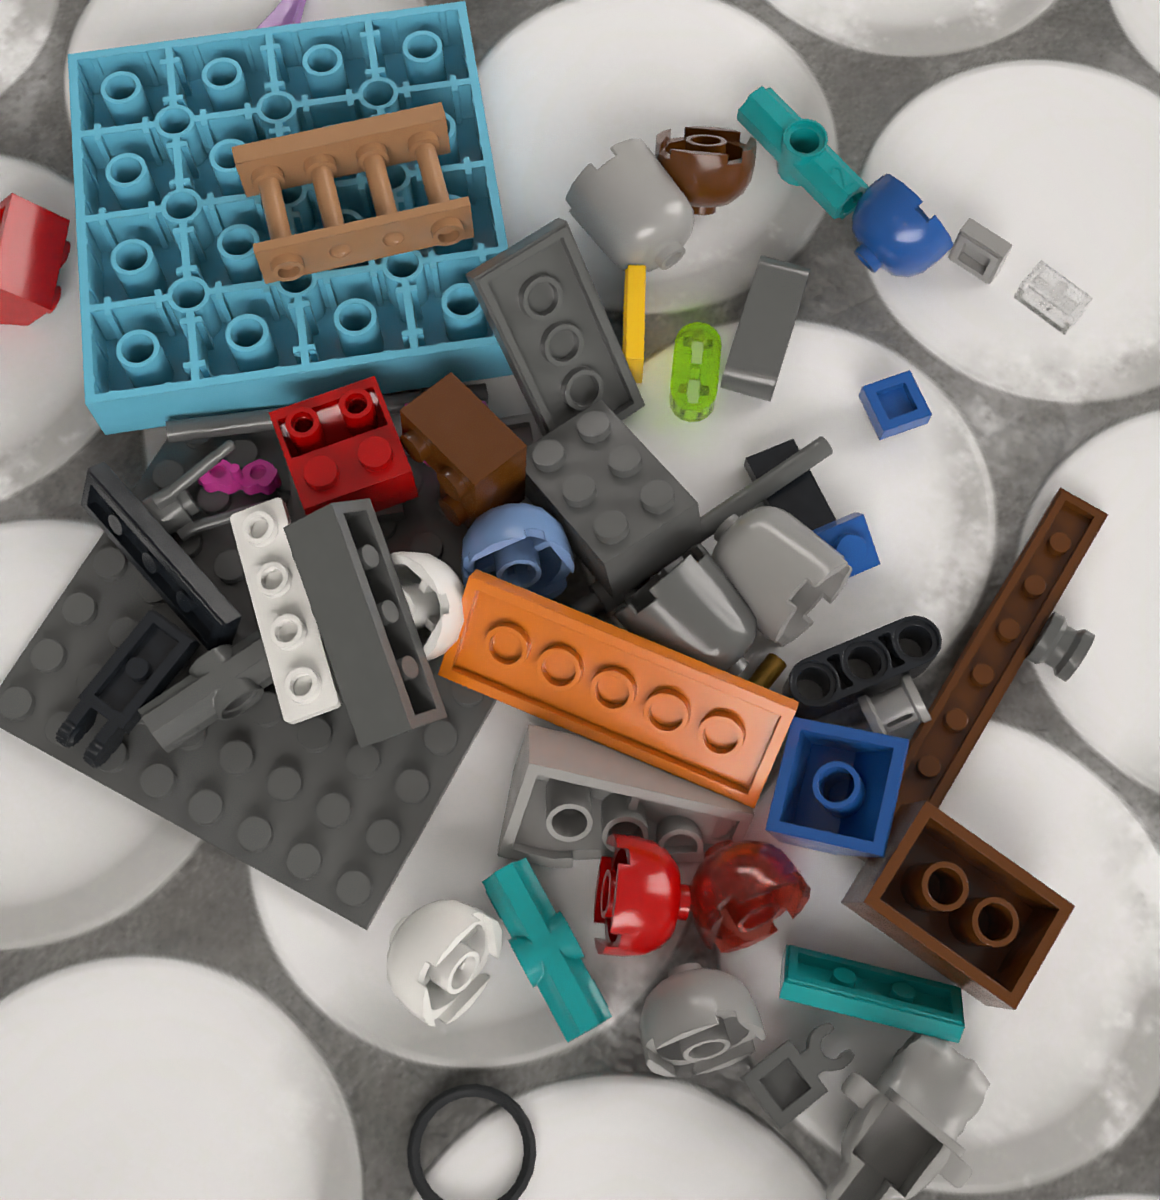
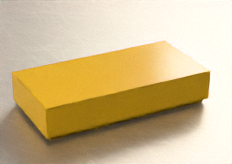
(634, 319)

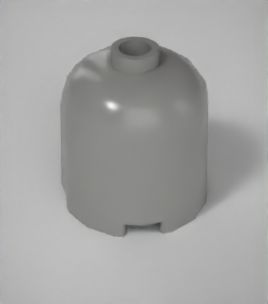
(633, 208)
(779, 569)

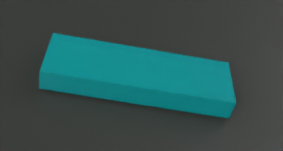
(872, 993)

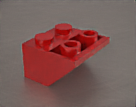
(344, 448)

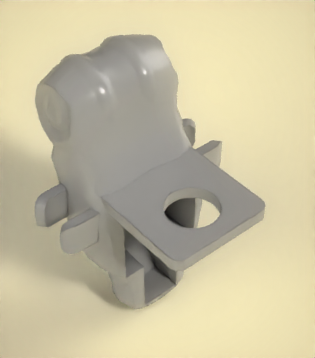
(909, 1123)

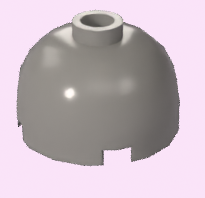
(698, 1019)

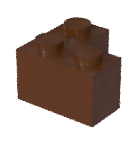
(468, 447)

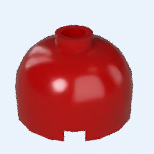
(638, 897)

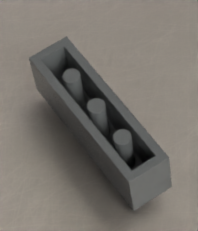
(364, 621)

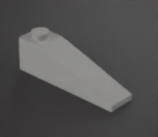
(579, 792)

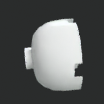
(433, 599)
(439, 958)

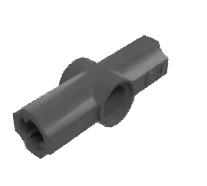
(218, 687)

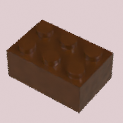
(959, 905)

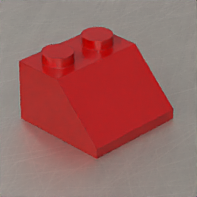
(30, 260)

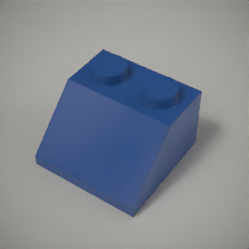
(837, 789)

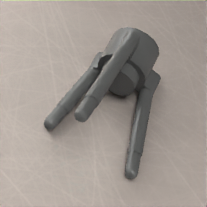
(174, 504)

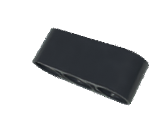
(878, 649)

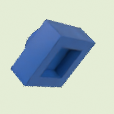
(895, 405)
(851, 539)

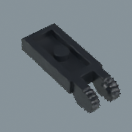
(126, 683)

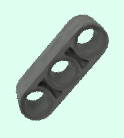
(765, 328)

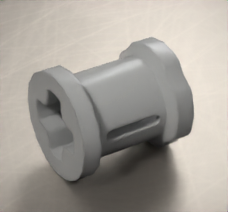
(894, 707)

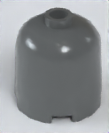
(693, 613)

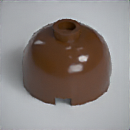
(707, 165)

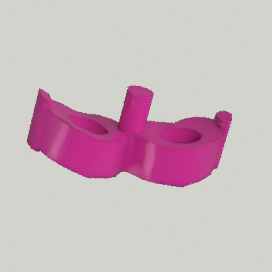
(252, 479)

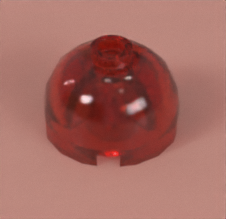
(743, 891)

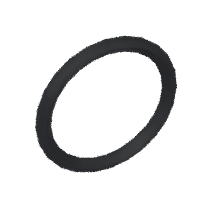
(465, 1091)

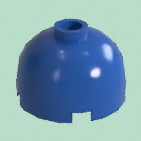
(896, 231)

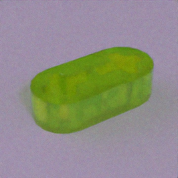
(706, 373)

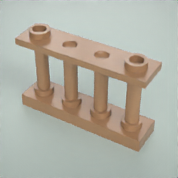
(341, 151)

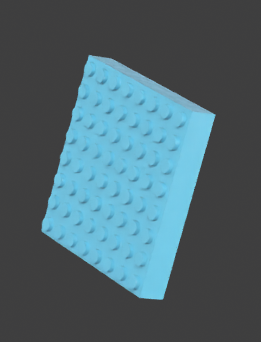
(167, 234)

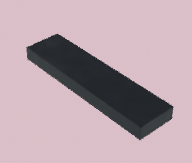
(159, 558)

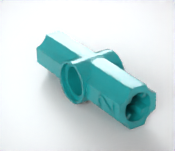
(817, 167)
(546, 949)

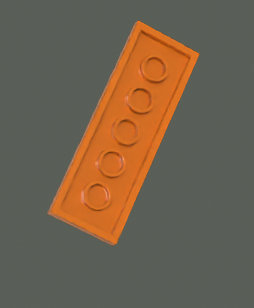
(618, 688)

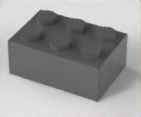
(611, 498)

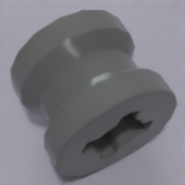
(1061, 646)

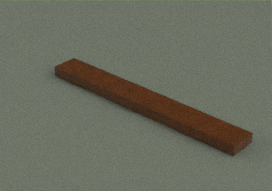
(997, 648)

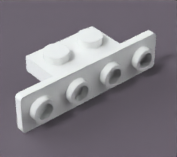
(283, 613)

